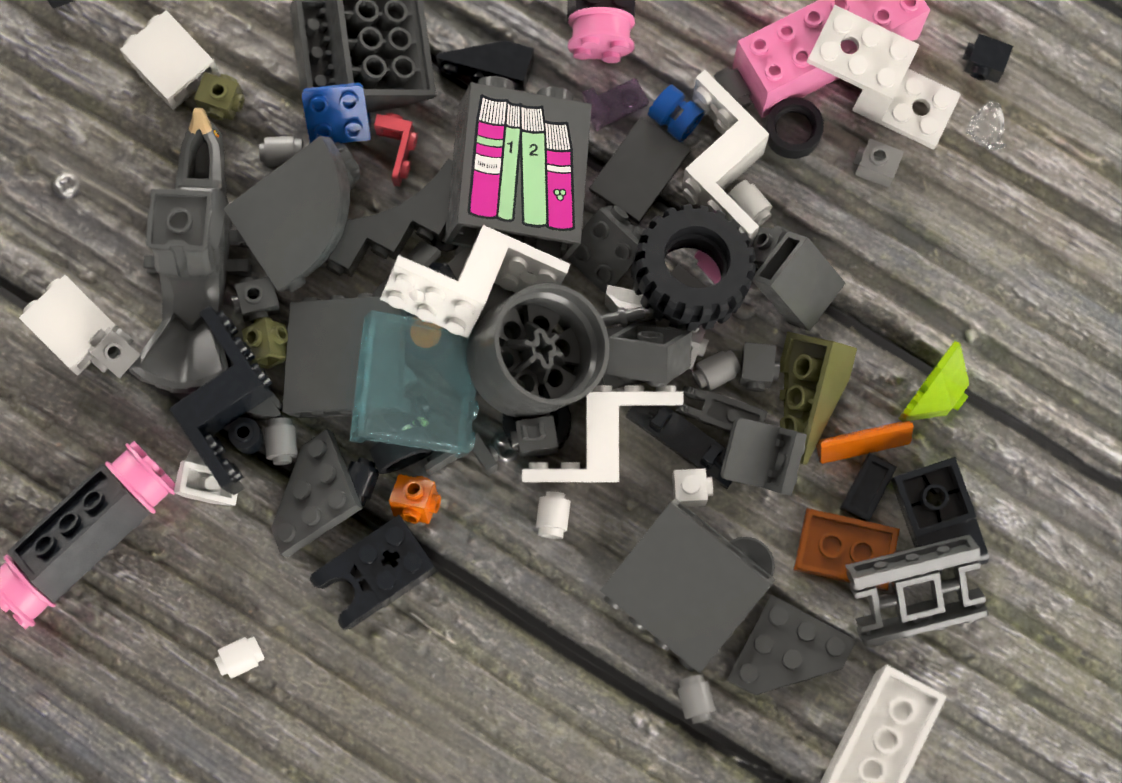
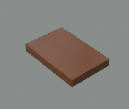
(837, 540)

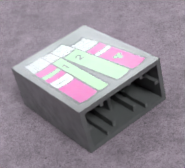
(519, 166)

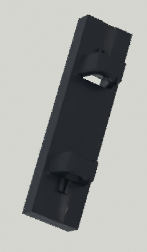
(682, 439)

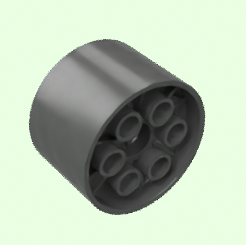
(496, 363)

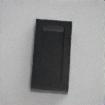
(868, 487)

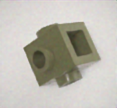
(219, 96)
(267, 341)

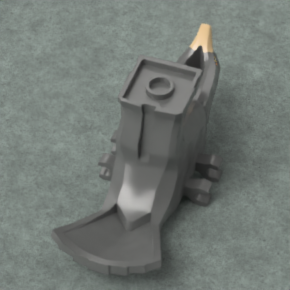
(192, 257)

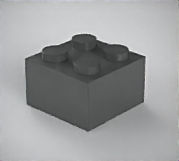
(649, 354)

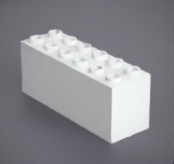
(885, 730)

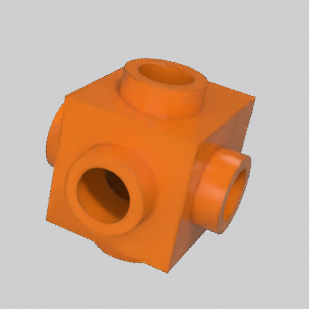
(414, 499)

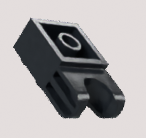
(954, 512)
(372, 581)

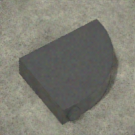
(295, 214)

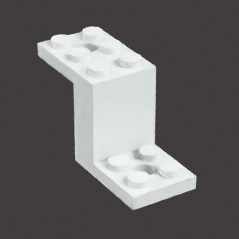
(884, 77)
(728, 157)
(459, 303)
(602, 435)

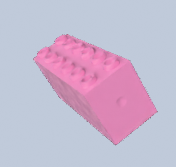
(777, 55)

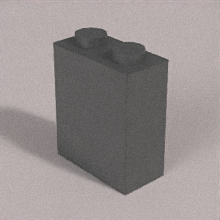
(798, 281)

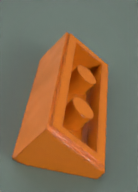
(864, 441)

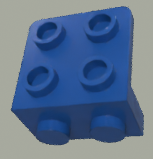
(337, 113)

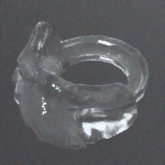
(988, 126)

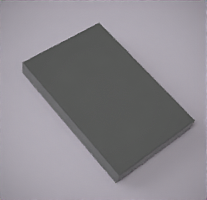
(640, 169)

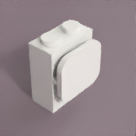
(168, 59)
(66, 322)

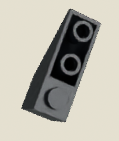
(491, 59)

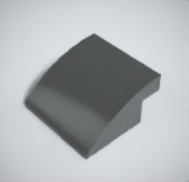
(367, 44)

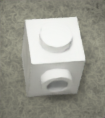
(692, 487)

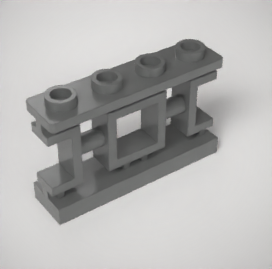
(912, 568)

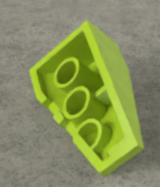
(941, 389)

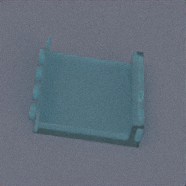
(413, 386)

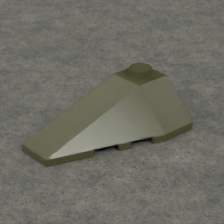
(813, 384)

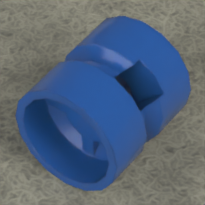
(668, 106)

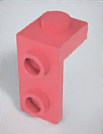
(394, 127)

